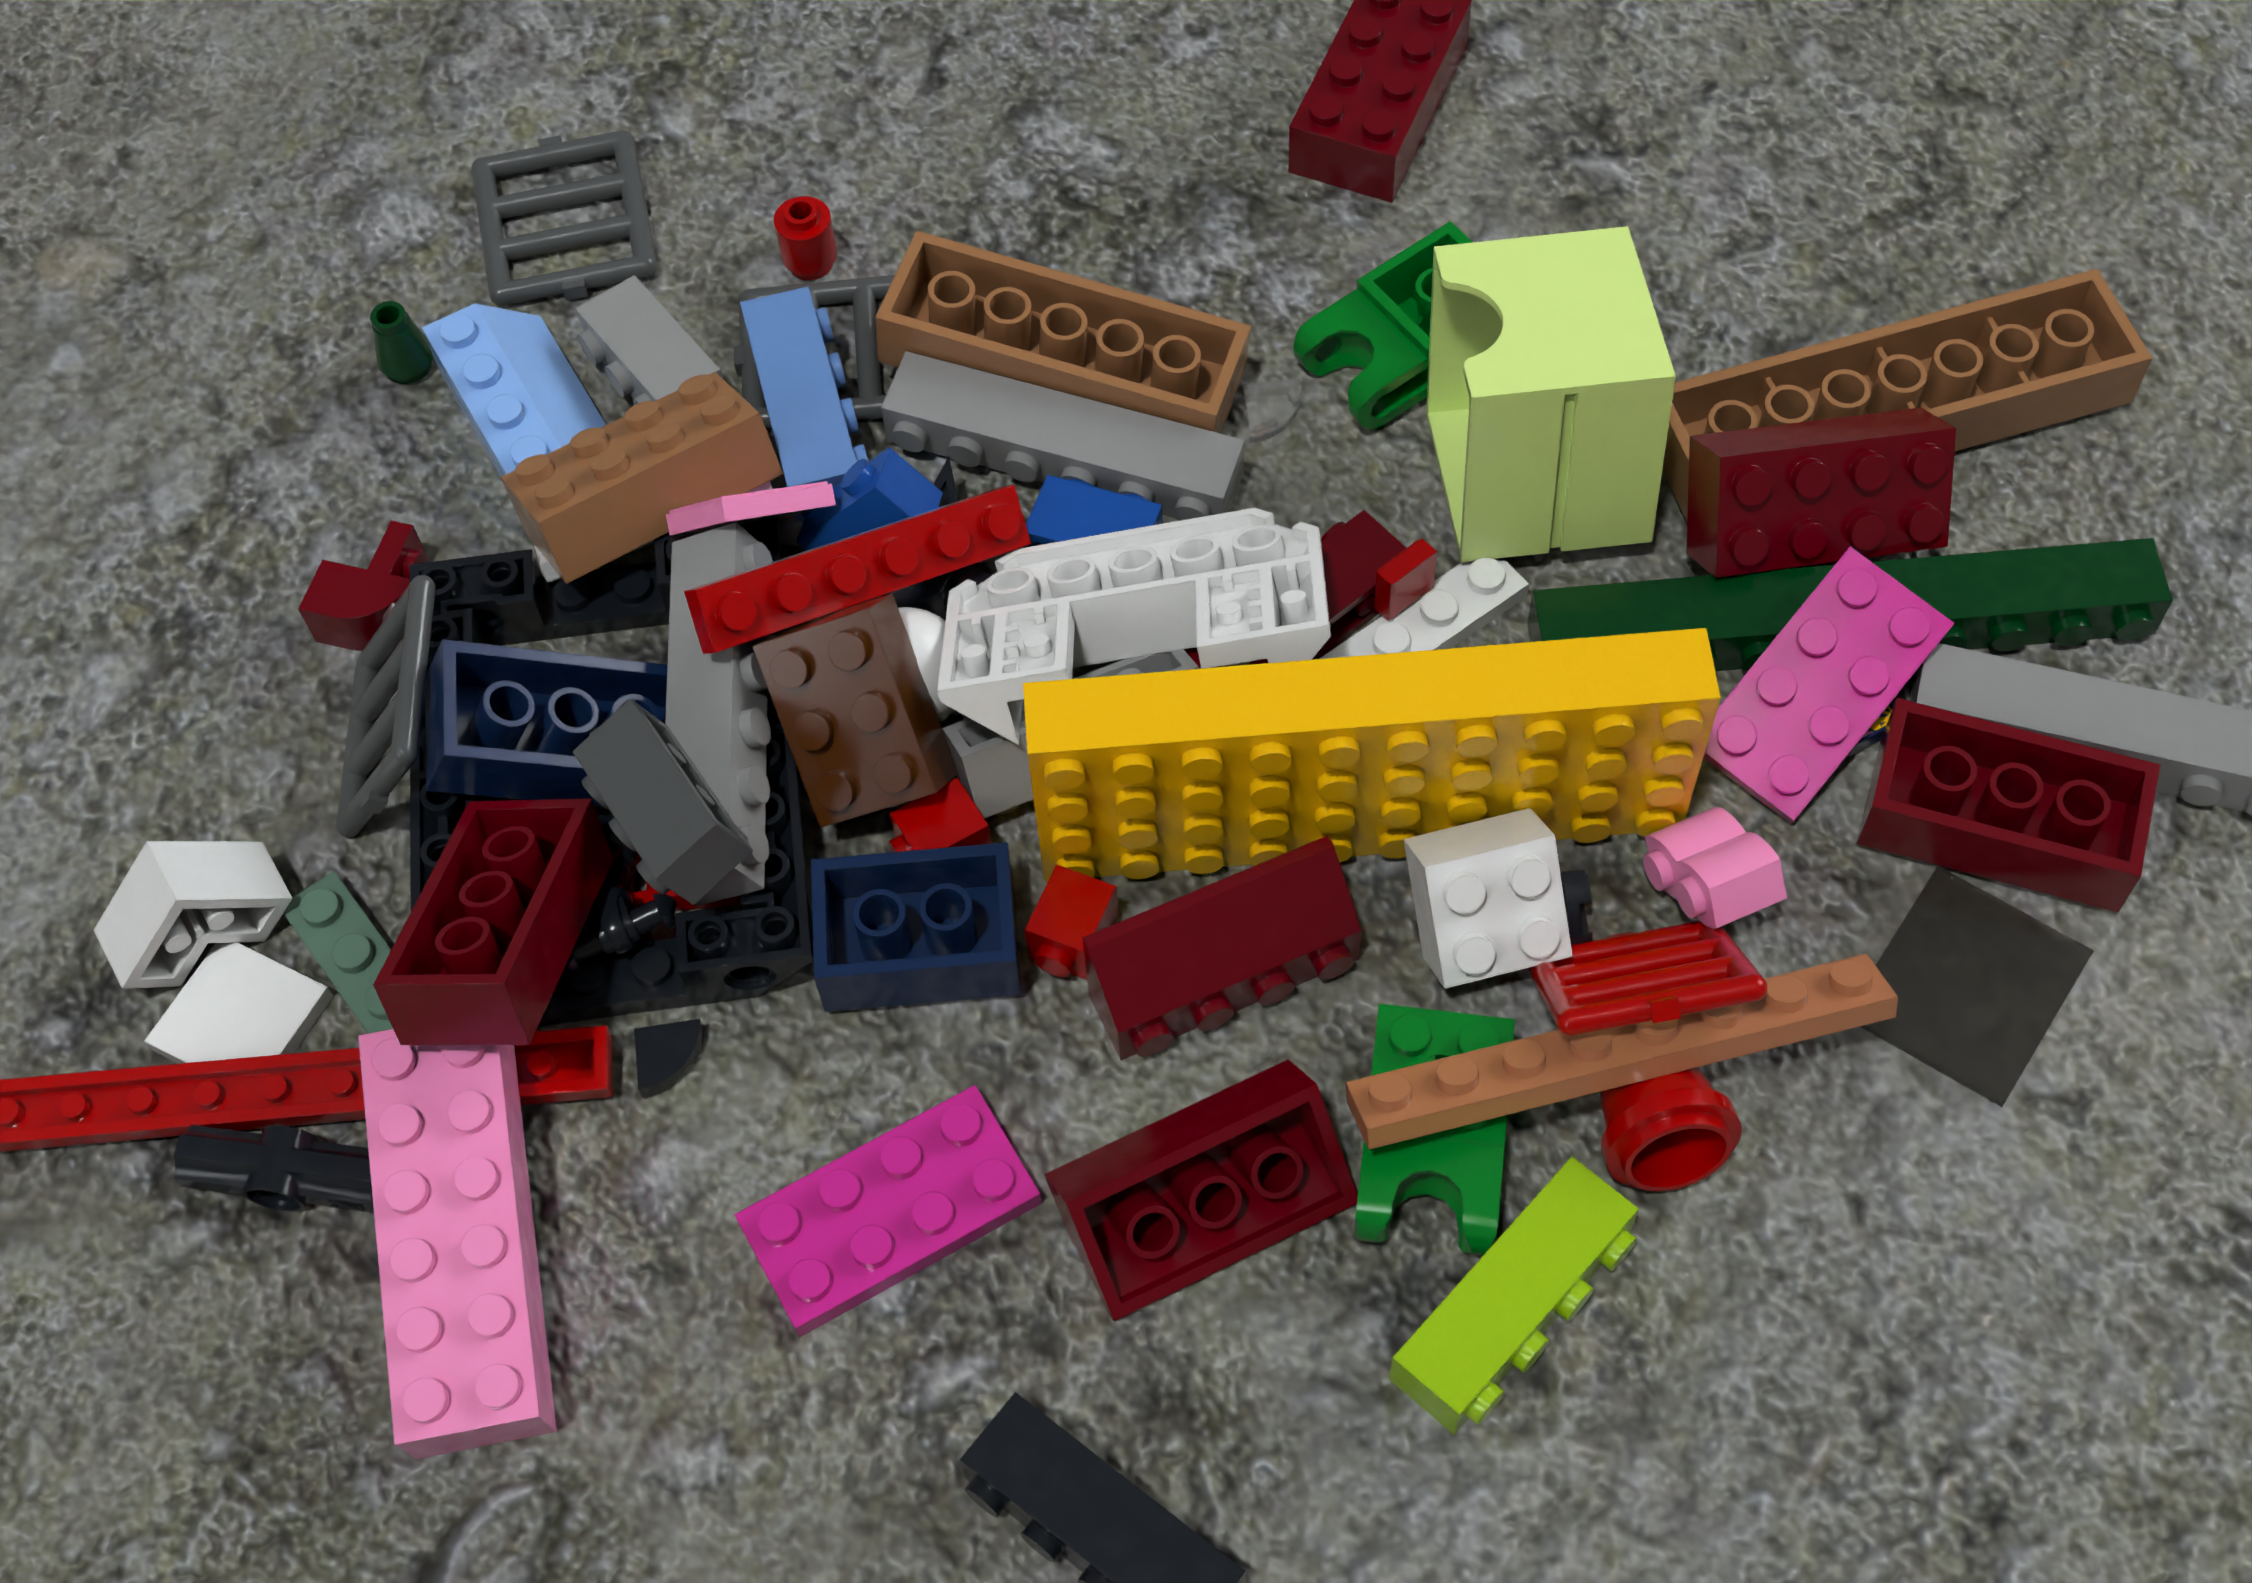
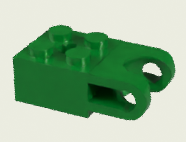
(1382, 331)
(1452, 1165)

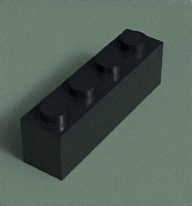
(1083, 1506)

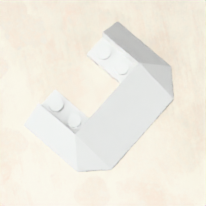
(1202, 582)

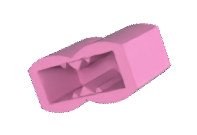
(1714, 868)

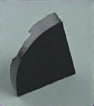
(1576, 894)
(665, 1053)

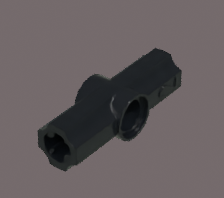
(275, 1168)

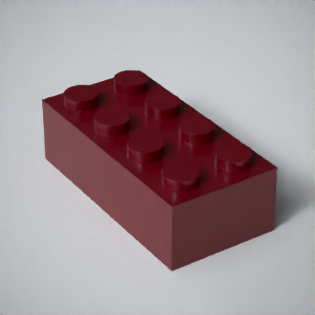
(1378, 93)
(1817, 489)
(2010, 805)
(495, 923)

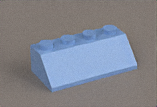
(510, 382)

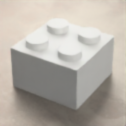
(1488, 897)

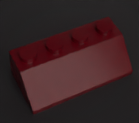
(1222, 949)
(1203, 1188)

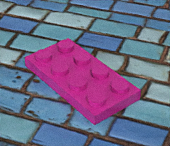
(1822, 684)
(887, 1210)

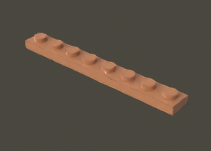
(1565, 1067)

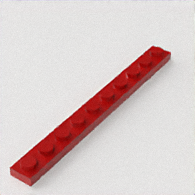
(259, 1092)

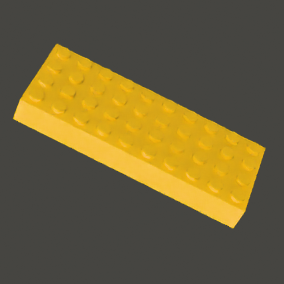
(1366, 750)

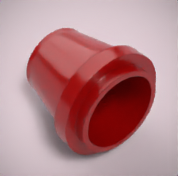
(1667, 1131)

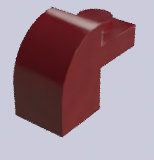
(349, 602)

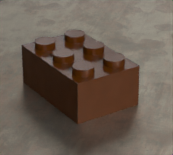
(856, 711)

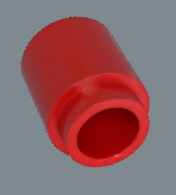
(805, 237)

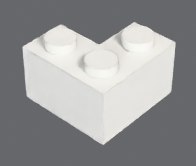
(182, 900)

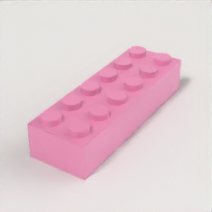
(455, 1246)

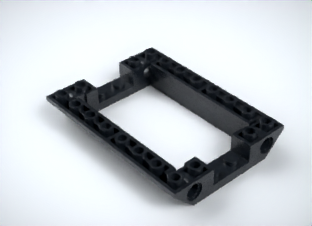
(714, 955)

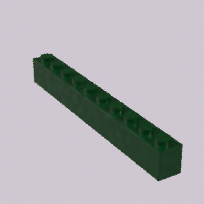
(1990, 596)

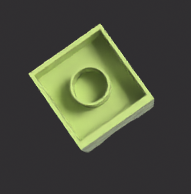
(1547, 393)

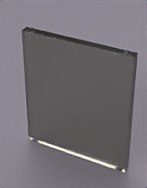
(1975, 984)

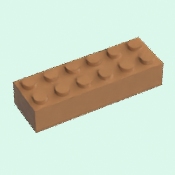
(1061, 333)

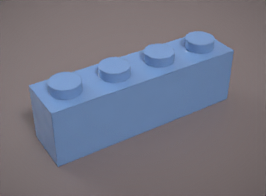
(802, 387)

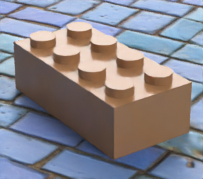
(622, 479)

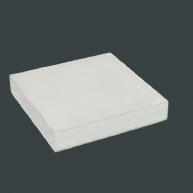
(238, 1009)

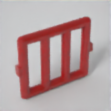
(1647, 978)

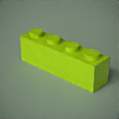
(1513, 1296)

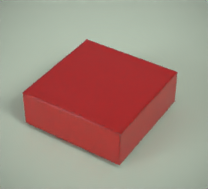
(1405, 579)

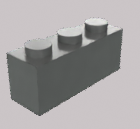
(660, 804)

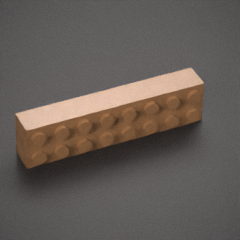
(1977, 365)

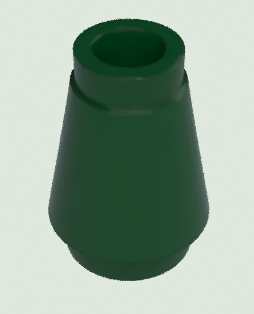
(399, 344)

